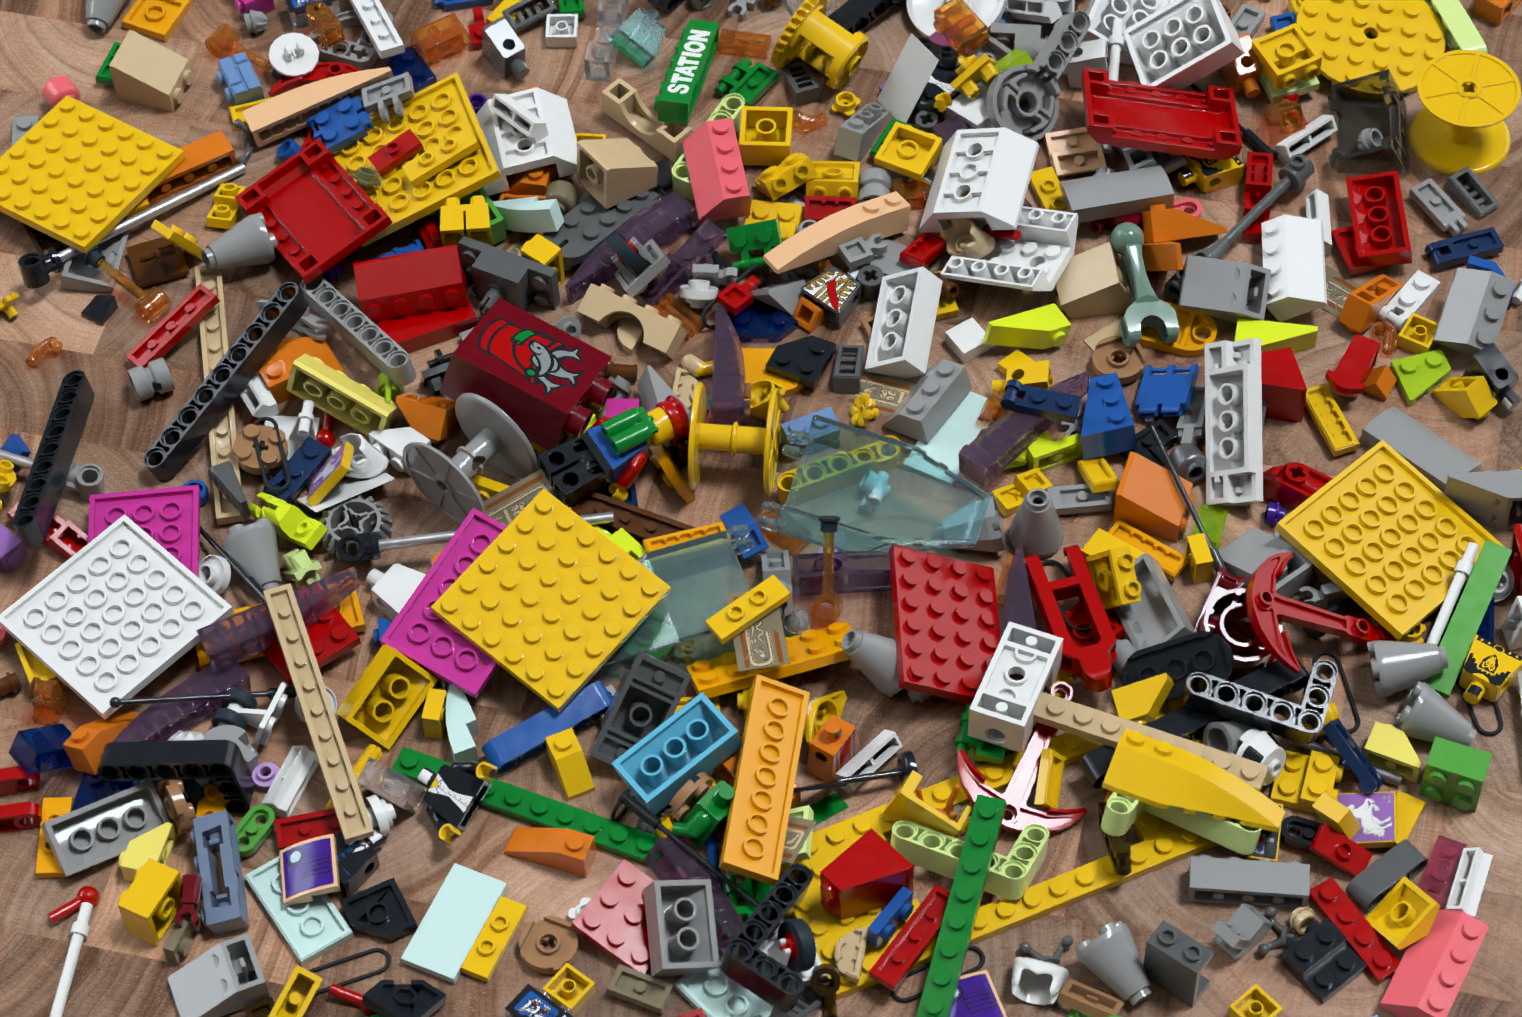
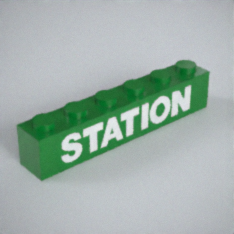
(687, 72)

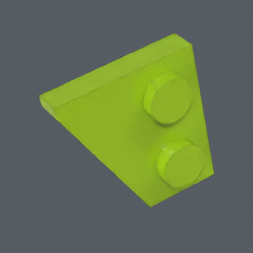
(1420, 373)

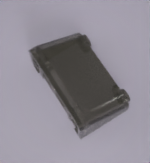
(1370, 103)

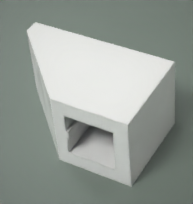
(392, 442)

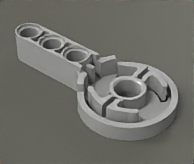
(1036, 81)

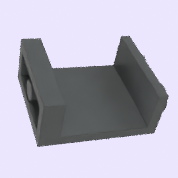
(1175, 963)

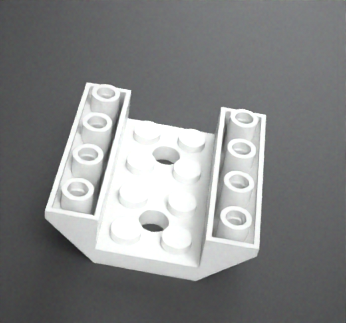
(507, 141)
(994, 177)
(1045, 240)

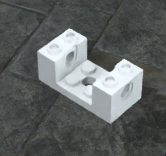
(1006, 707)

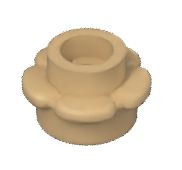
(1301, 918)

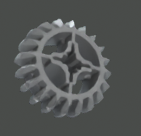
(354, 517)

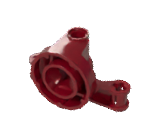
(1228, 609)

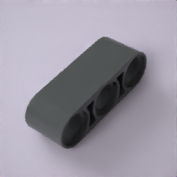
(1381, 876)

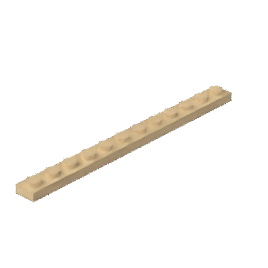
(214, 346)

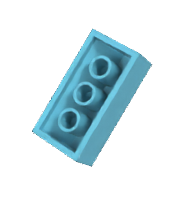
(676, 751)

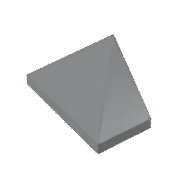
(781, 296)

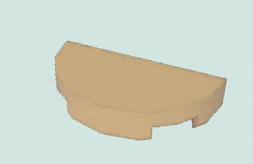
(630, 334)
(684, 386)
(850, 953)

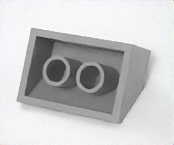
(1473, 310)
(930, 401)
(681, 927)

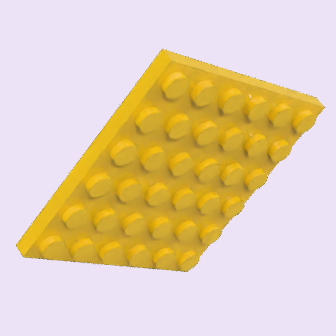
(432, 117)
(81, 173)
(1385, 538)
(551, 600)

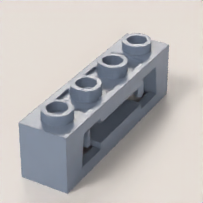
(220, 911)

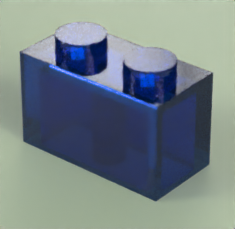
(41, 749)

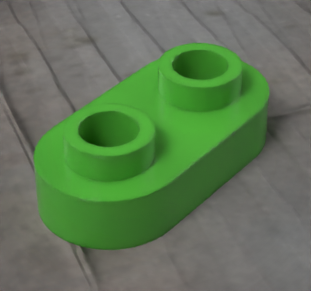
(251, 832)

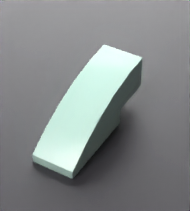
(530, 214)
(460, 725)

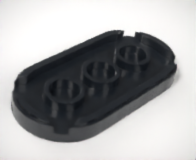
(1180, 658)

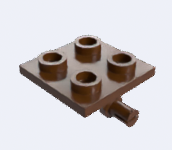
(156, 261)

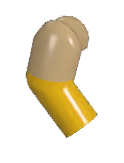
(696, 366)

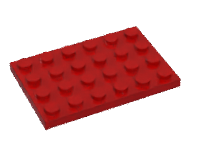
(942, 622)

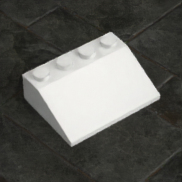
(1131, 11)
(1182, 43)

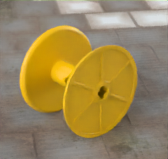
(1464, 112)
(733, 438)

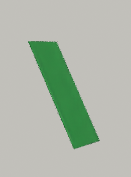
(828, 807)

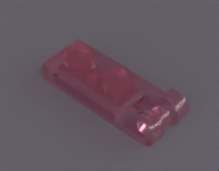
(1442, 869)

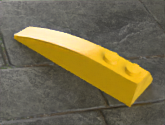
(1174, 777)

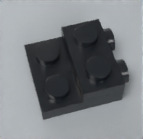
(1322, 960)

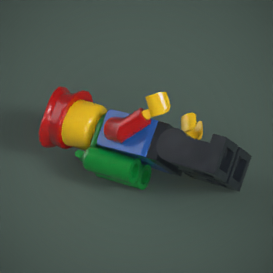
(612, 451)

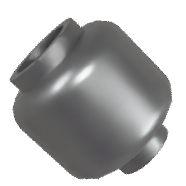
(1188, 462)

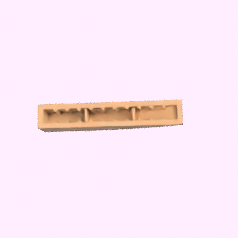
(292, 109)
(820, 240)

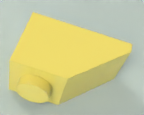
(1392, 751)
(154, 844)

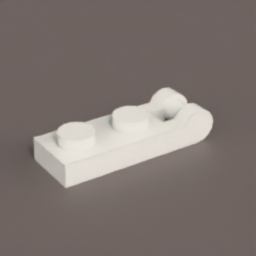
(1409, 299)

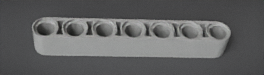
(360, 331)

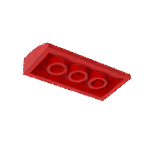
(1379, 219)
(429, 328)

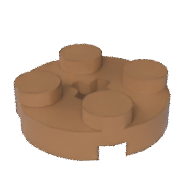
(1112, 347)
(246, 453)
(688, 796)
(175, 805)
(541, 932)

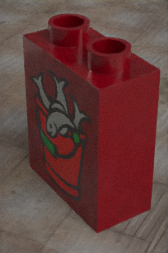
(530, 373)

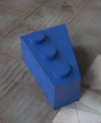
(1106, 419)

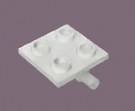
(297, 428)

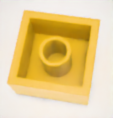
(765, 135)
(151, 902)

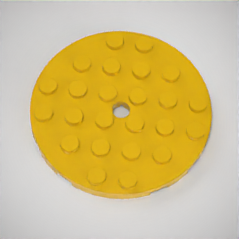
(1404, 41)

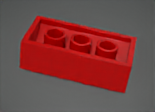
(411, 283)

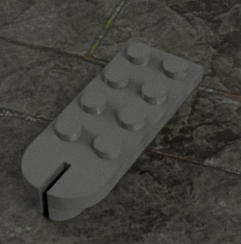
(592, 224)

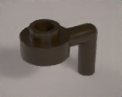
(826, 988)

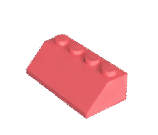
(717, 171)
(1435, 967)

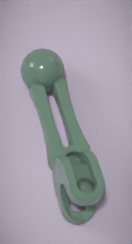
(1144, 307)

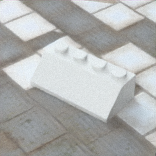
(1297, 265)
(904, 323)

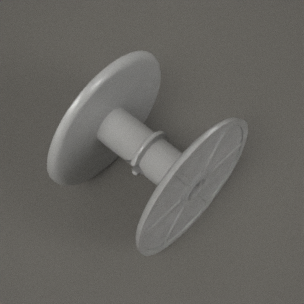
(492, 439)

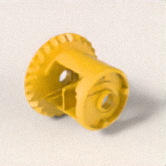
(820, 44)

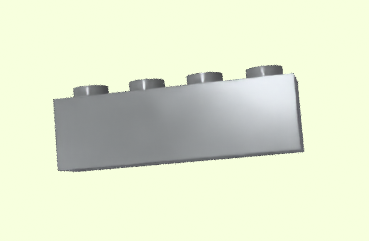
(1248, 882)

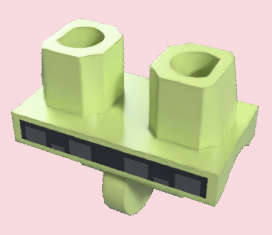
(301, 568)

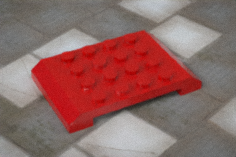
(1161, 117)
(314, 210)

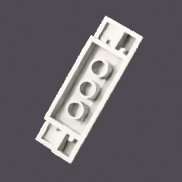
(1233, 423)

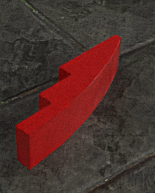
(1257, 184)
(62, 536)

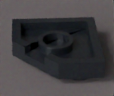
(802, 360)
(379, 911)
(404, 1000)

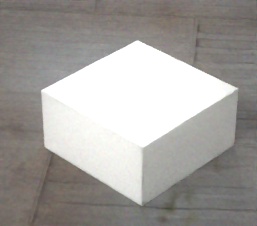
(562, 31)
(966, 340)

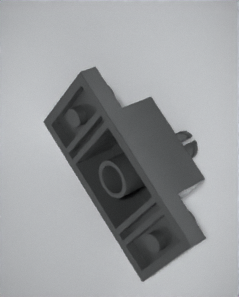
(507, 276)
(639, 705)

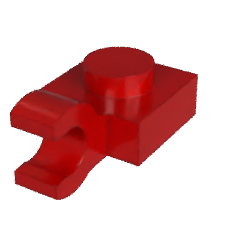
(475, 30)
(738, 297)

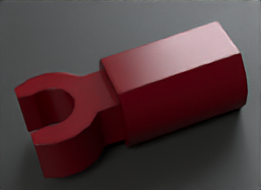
(189, 899)

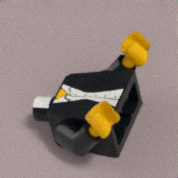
(938, 92)
(455, 794)

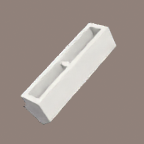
(1034, 10)
(1325, 122)
(538, 128)
(1320, 201)
(259, 398)
(865, 756)
(291, 781)
(1469, 881)

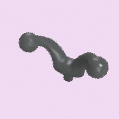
(248, 141)
(792, 276)
(1067, 941)
(1264, 948)

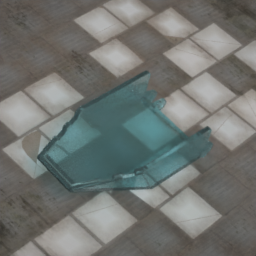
(844, 466)
(699, 579)

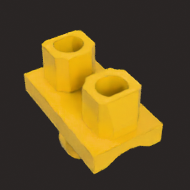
(971, 71)

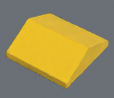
(1404, 914)

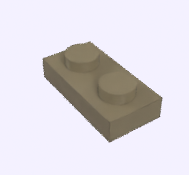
(180, 938)
(640, 989)

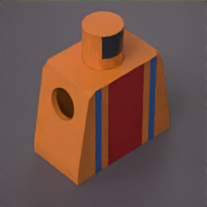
(836, 742)

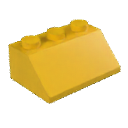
(386, 696)

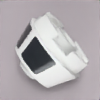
(1264, 749)

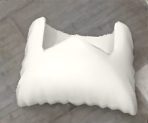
(365, 460)
(1037, 980)

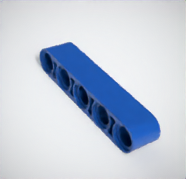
(529, 736)

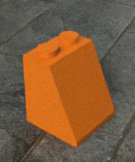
(1151, 499)

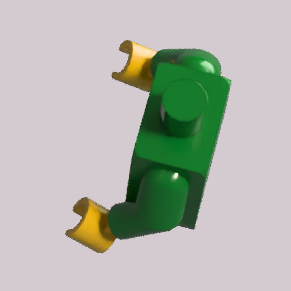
(706, 816)

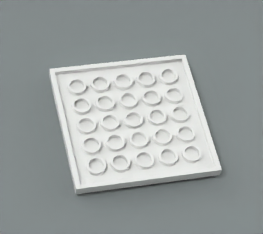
(114, 615)

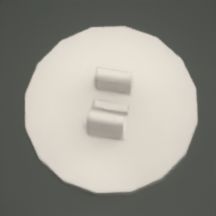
(293, 55)

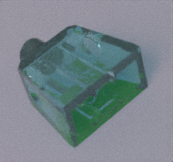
(640, 36)

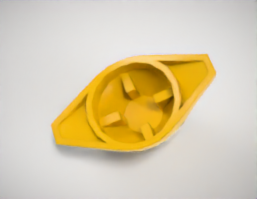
(760, 397)
(819, 711)

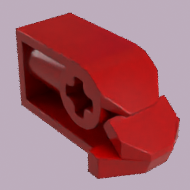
(1354, 367)
(1292, 483)

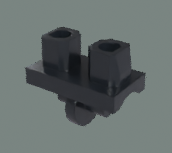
(435, 374)

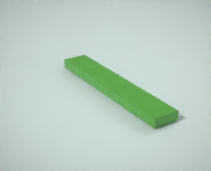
(1470, 613)

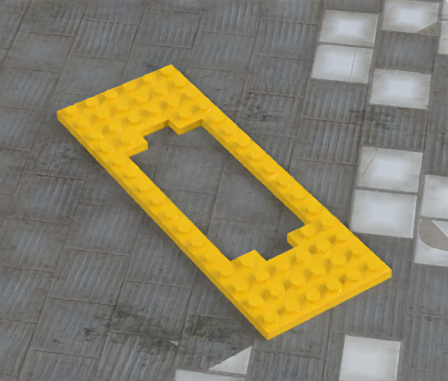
(1159, 846)

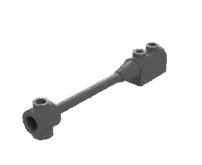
(1291, 176)

